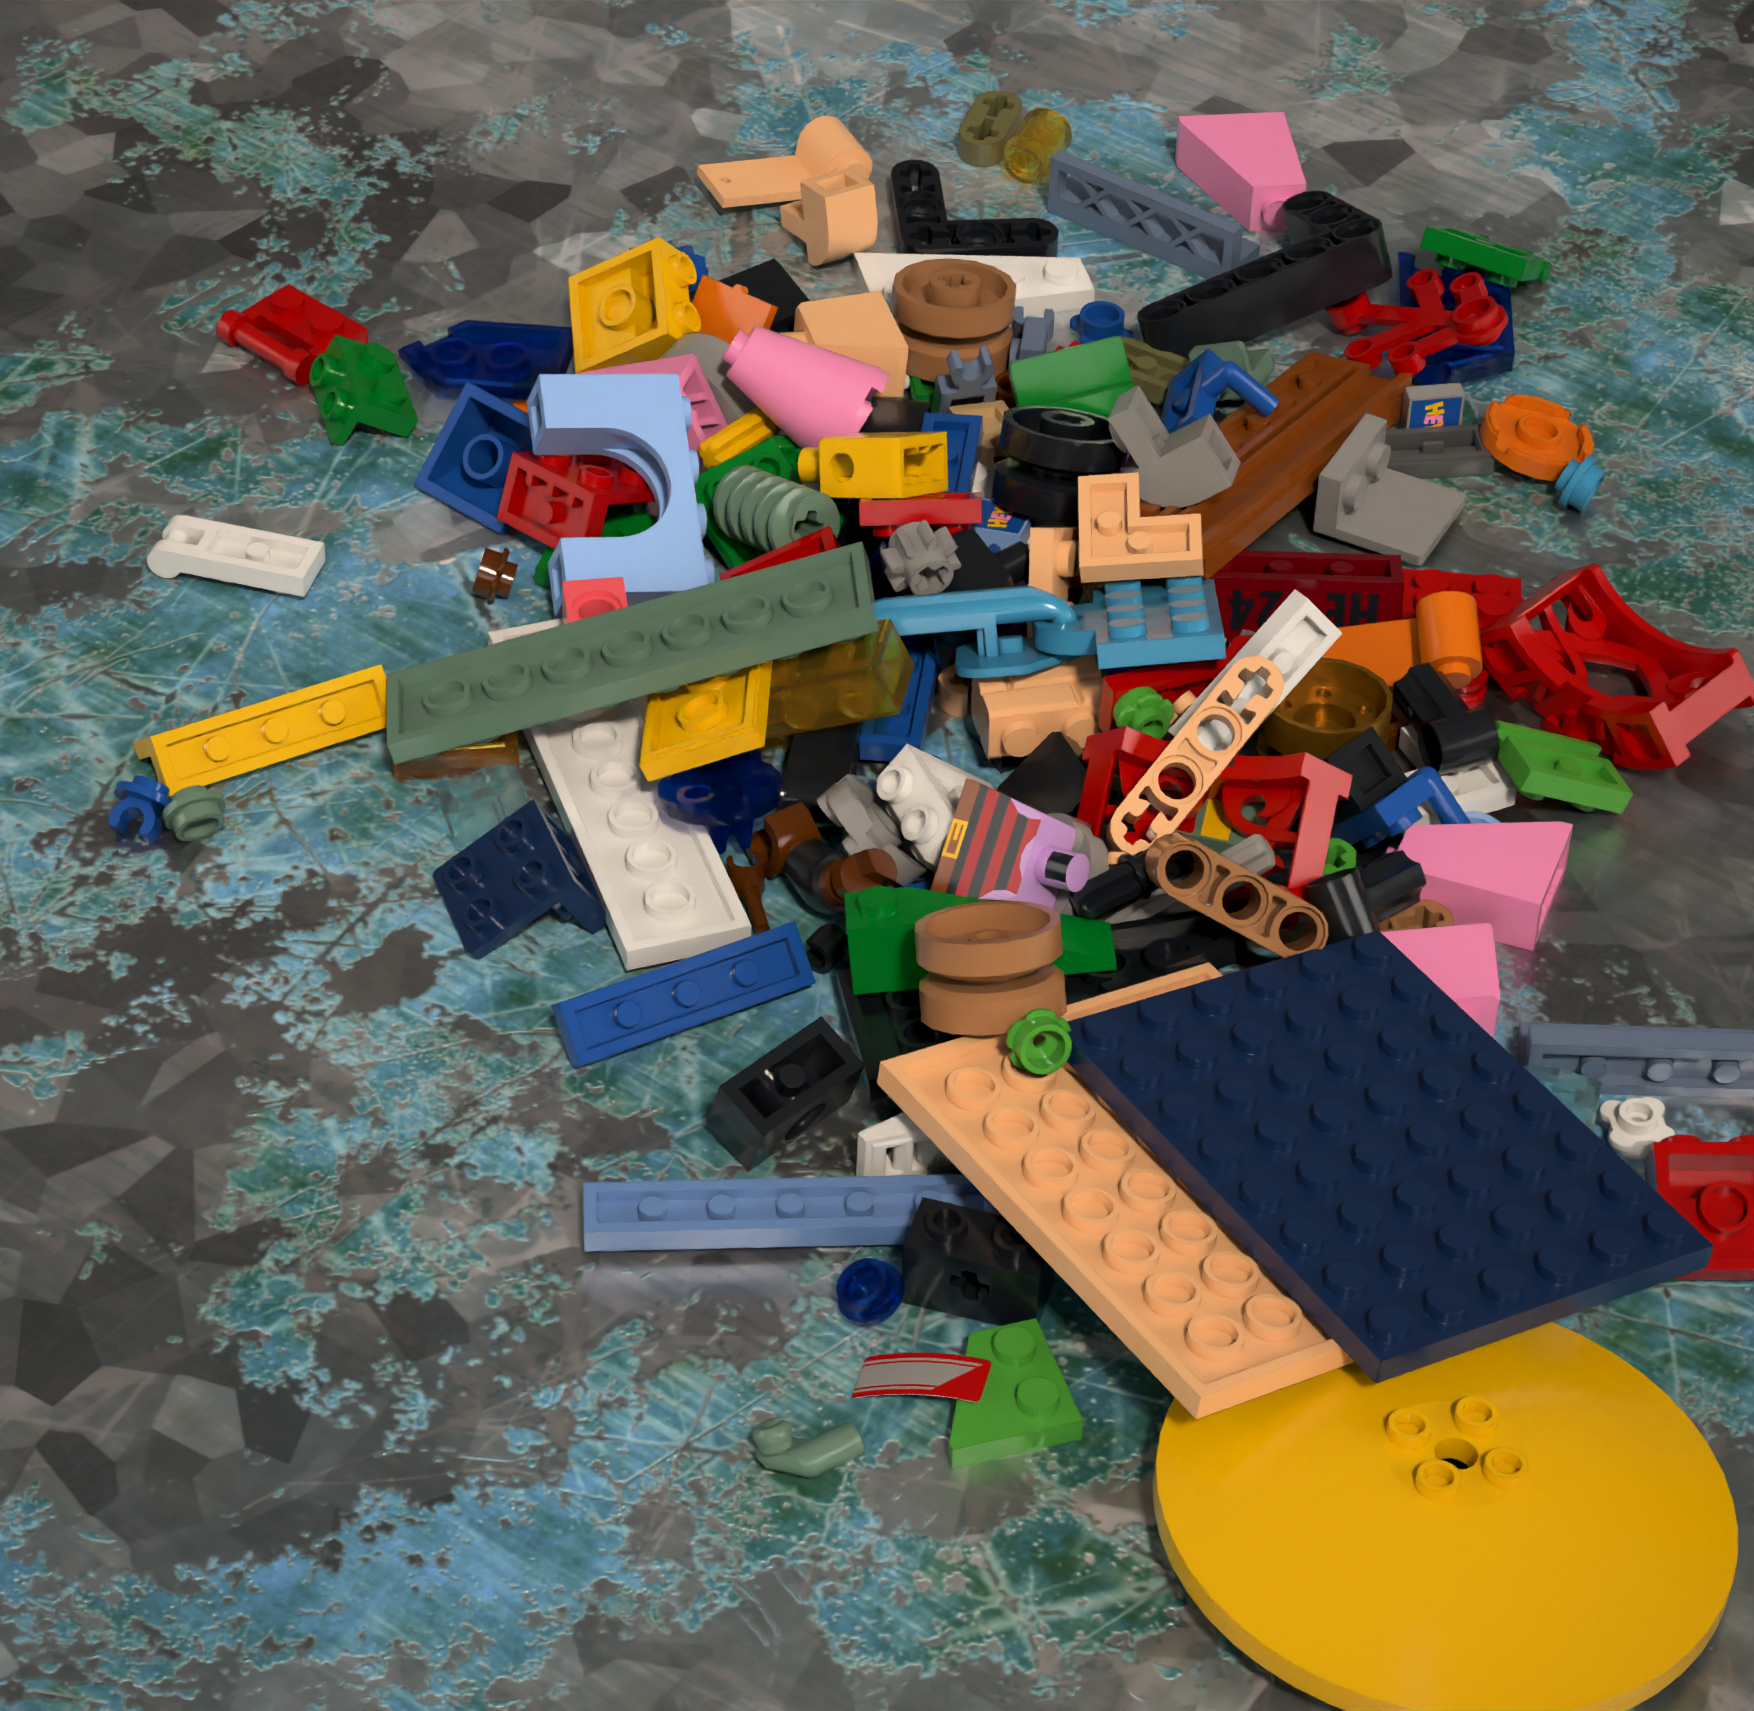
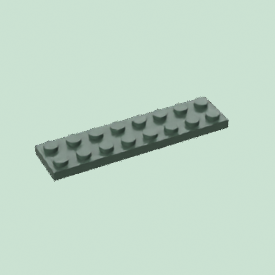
(630, 653)

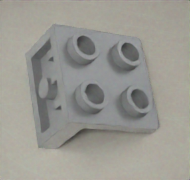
(1378, 506)

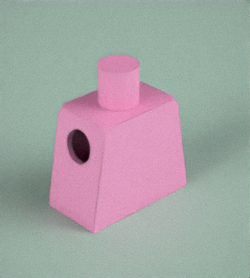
(1459, 963)

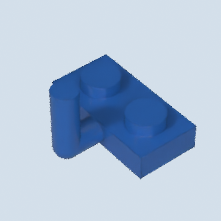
(1200, 385)
(1399, 810)

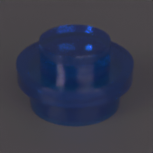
(869, 1291)

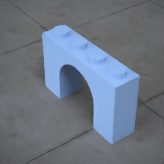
(646, 427)

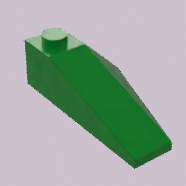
(884, 948)

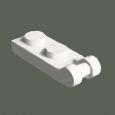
(237, 555)

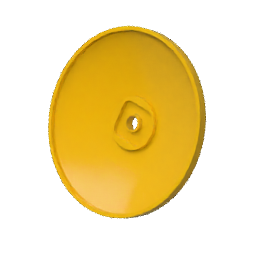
(1373, 1575)

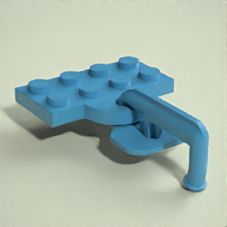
(1122, 626)

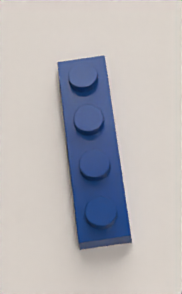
(683, 994)

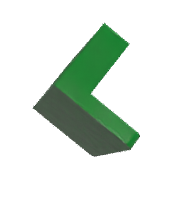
(1075, 377)

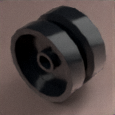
(1046, 457)

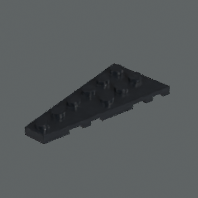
(1145, 949)

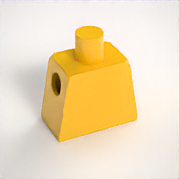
(877, 464)

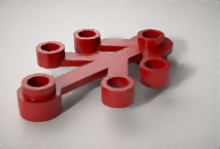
(1473, 322)

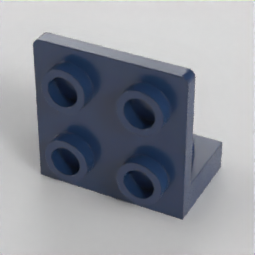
(515, 878)

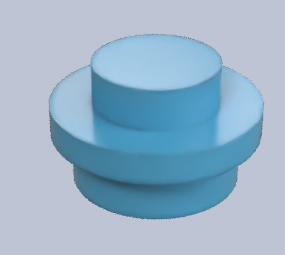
(1579, 483)

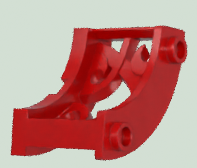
(1545, 667)
(1278, 782)

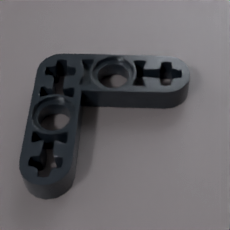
(954, 237)

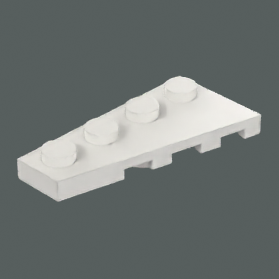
(1040, 281)

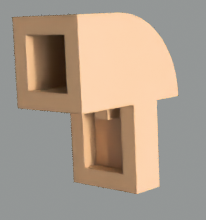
(833, 216)

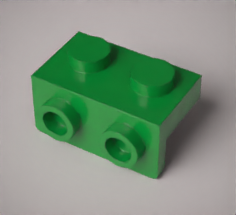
(362, 386)

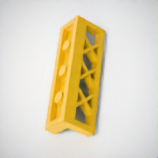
(268, 731)

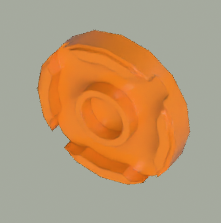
(1534, 436)

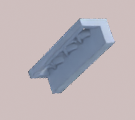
(1146, 218)
(1646, 1057)

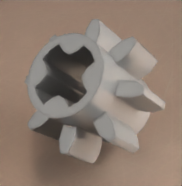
(920, 558)

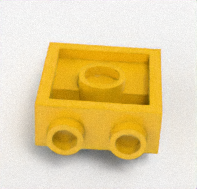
(632, 306)

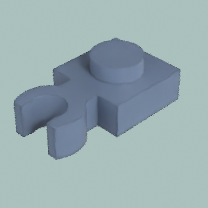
(966, 383)

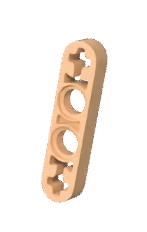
(1190, 755)

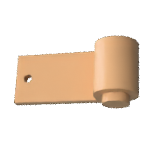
(821, 149)

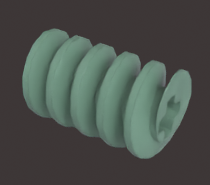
(770, 509)

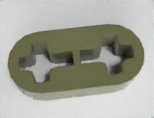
(988, 128)

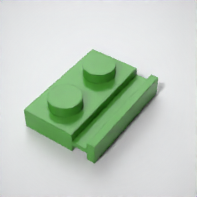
(1560, 769)

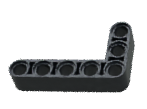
(1330, 259)

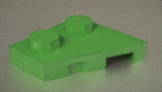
(1022, 1401)

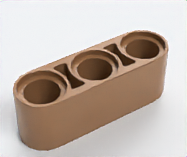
(1210, 879)

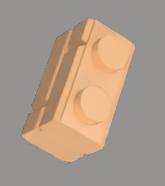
(1022, 710)

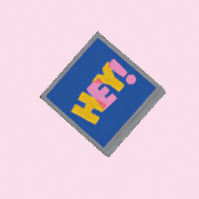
(1432, 405)

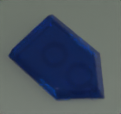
(492, 356)

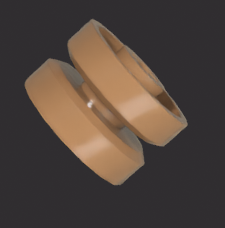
(950, 308)
(988, 965)

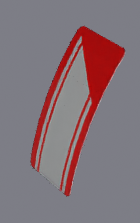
(923, 1375)

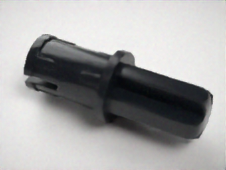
(1125, 882)

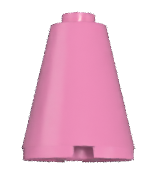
(803, 385)

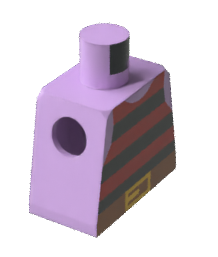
(1007, 851)

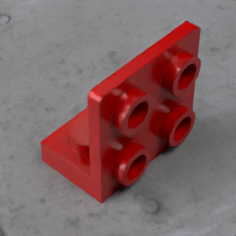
(566, 494)

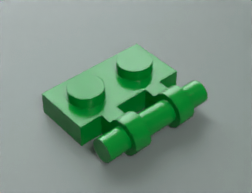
(1503, 263)

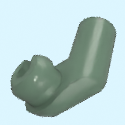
(805, 1457)

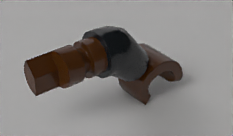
(816, 870)

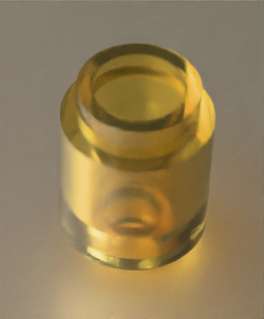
(1033, 143)

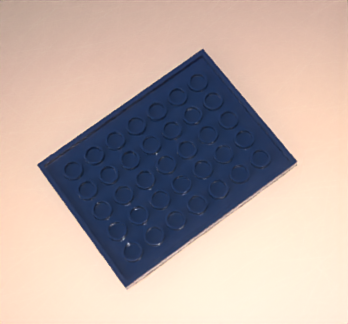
(1381, 1153)

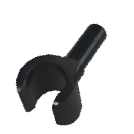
(827, 948)

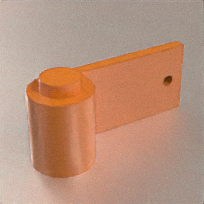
(1441, 635)

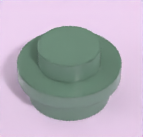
(195, 813)

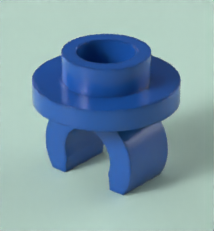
(140, 798)

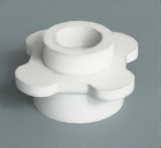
(1634, 1125)

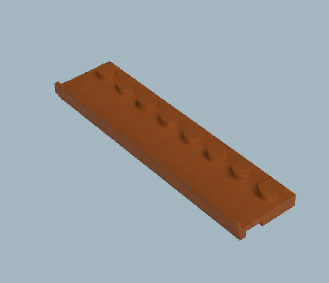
(1288, 449)

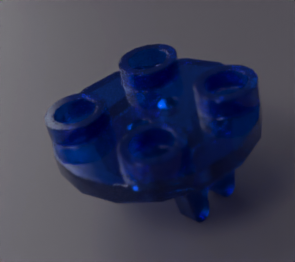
(723, 796)

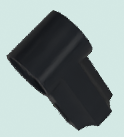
(1447, 730)
(1367, 894)

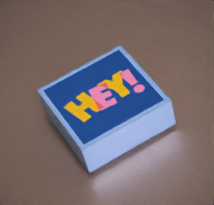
(1002, 525)

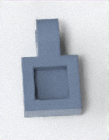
(1030, 334)

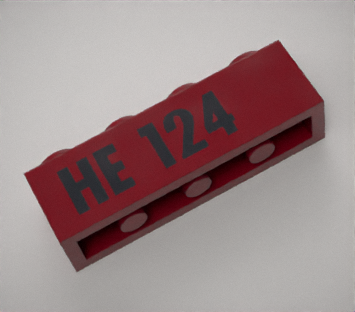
(1341, 585)

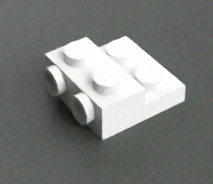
(923, 799)

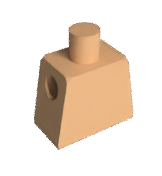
(859, 329)

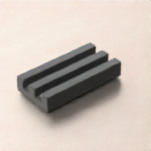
(1439, 452)

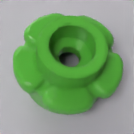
(1144, 711)
(1049, 1053)

